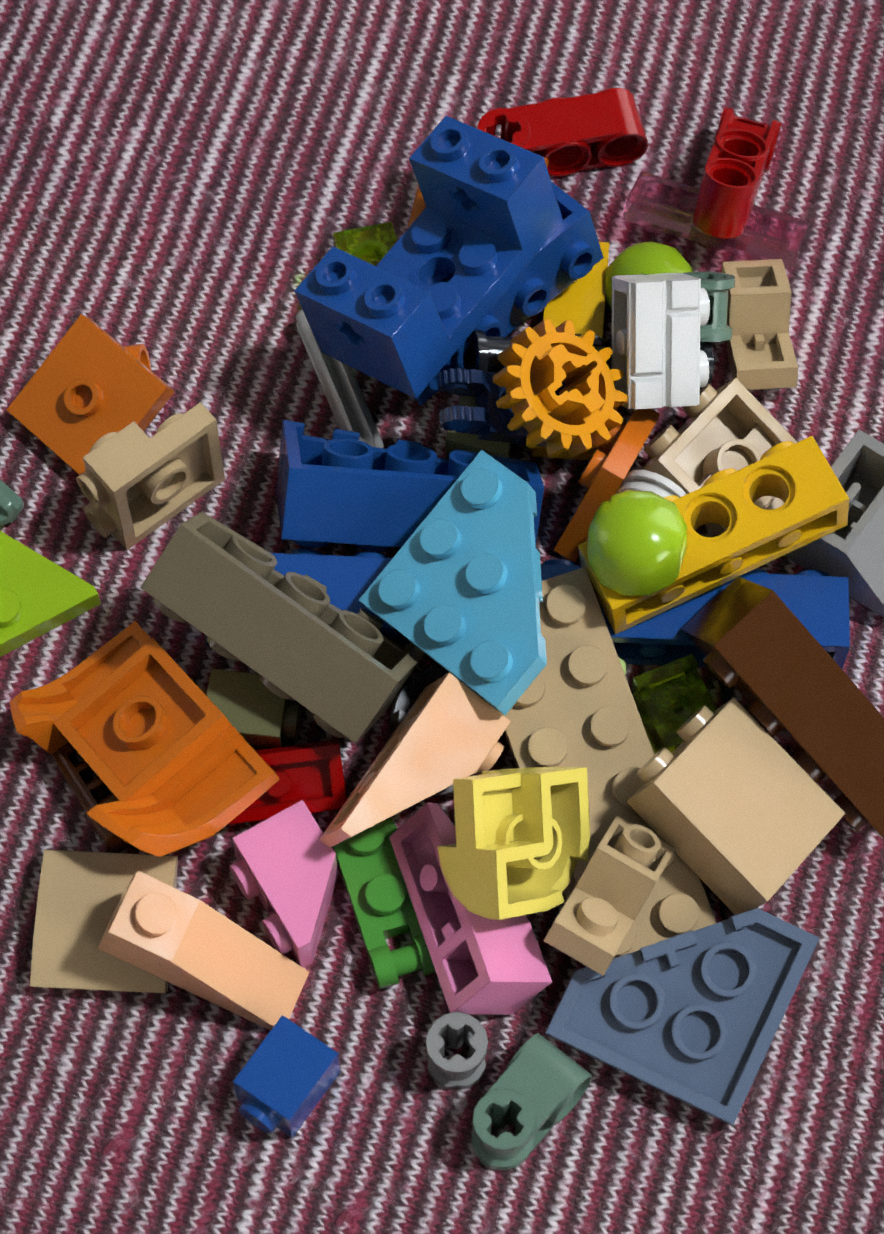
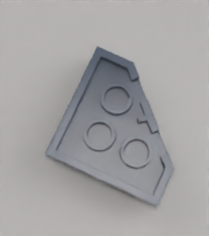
(690, 1009)

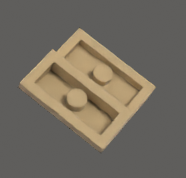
(73, 911)

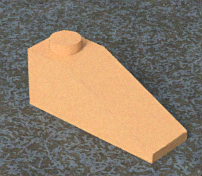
(440, 739)
(201, 952)

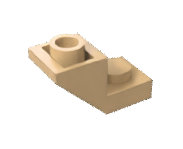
(609, 894)

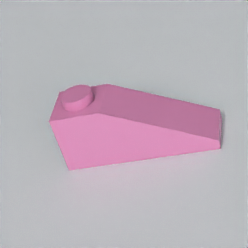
(478, 960)

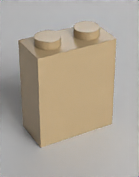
(734, 805)

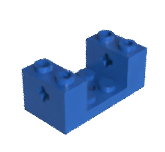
(481, 221)

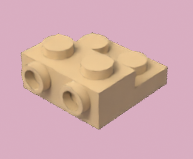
(721, 434)
(147, 481)

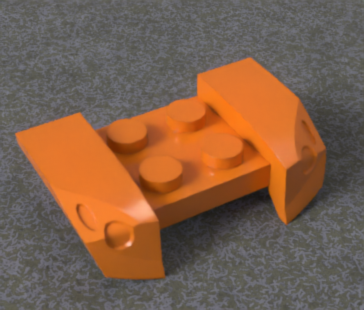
(150, 741)

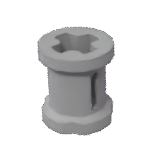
(455, 1031)

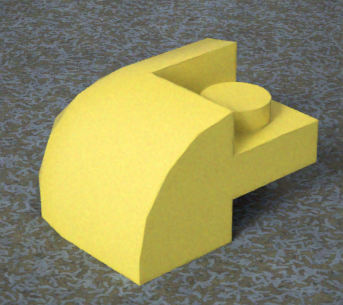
(516, 839)

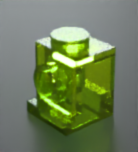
(667, 690)

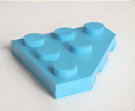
(472, 584)

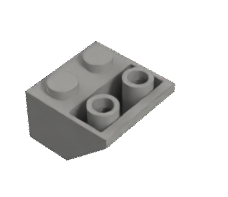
(858, 547)

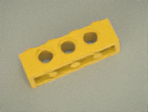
(754, 536)

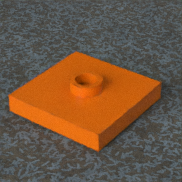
(86, 392)

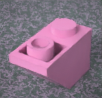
(291, 877)

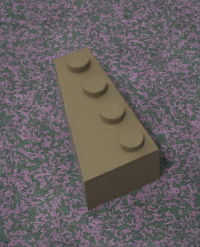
(281, 627)

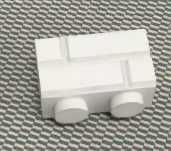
(659, 339)

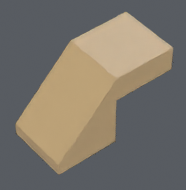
(759, 319)

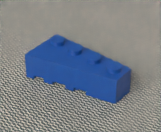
(364, 492)

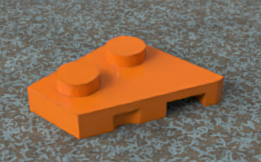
(606, 475)

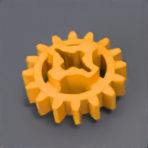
(535, 370)

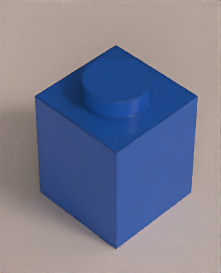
(285, 1078)

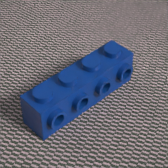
(560, 262)

